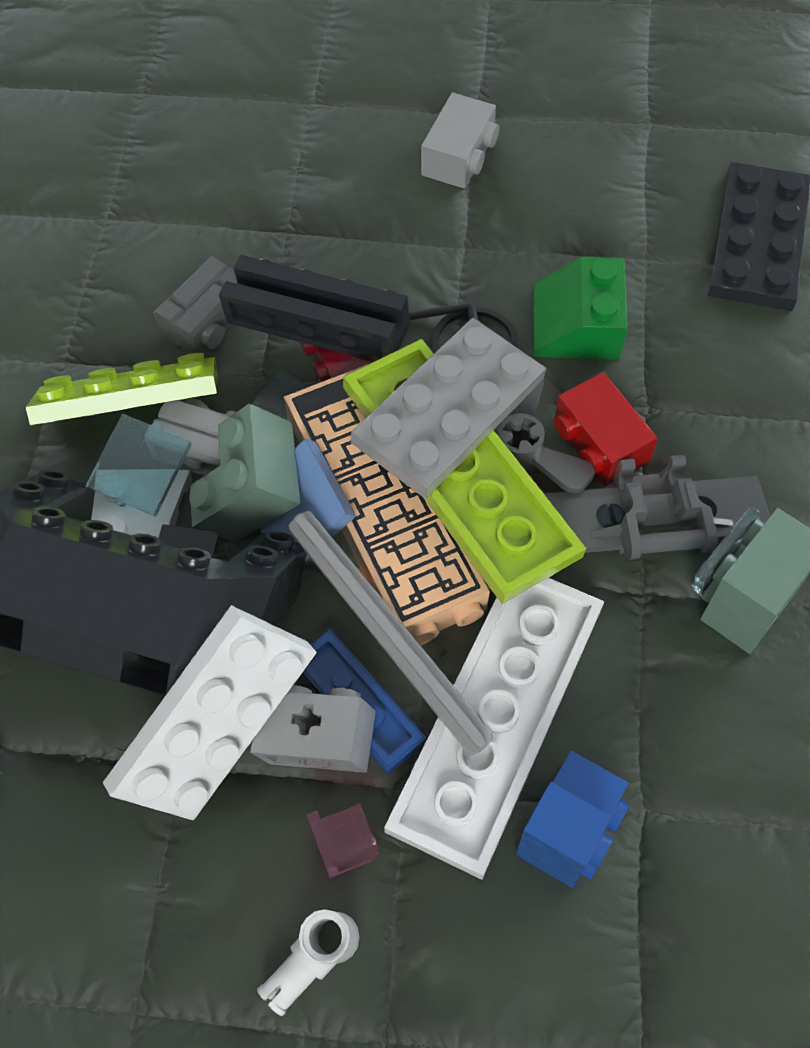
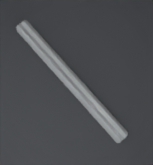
(391, 634)

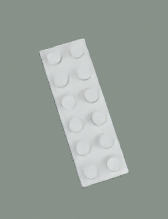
(514, 684)

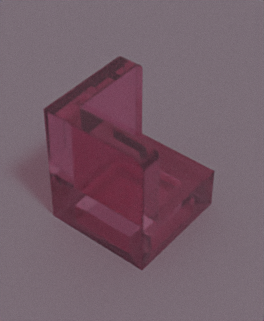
(344, 840)

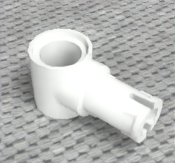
(309, 959)

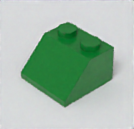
(581, 310)

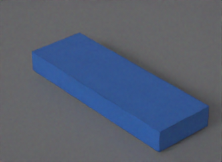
(394, 733)

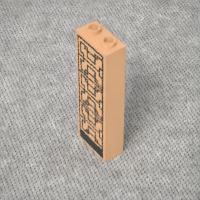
(395, 531)

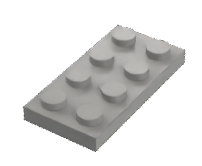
(448, 407)

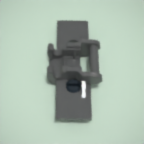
(614, 516)

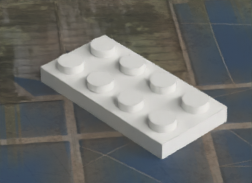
(209, 715)

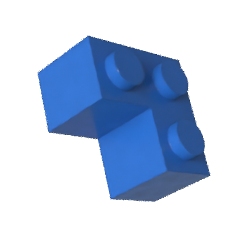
(570, 821)

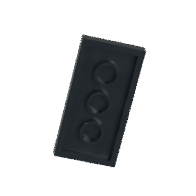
(760, 236)

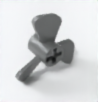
(527, 433)

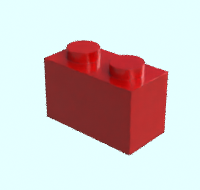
(603, 427)

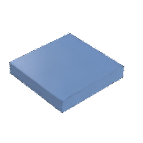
(318, 494)

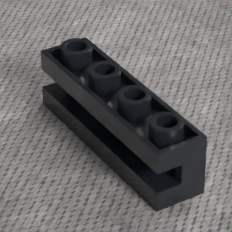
(315, 309)

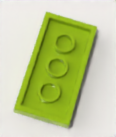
(109, 391)

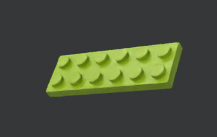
(487, 500)

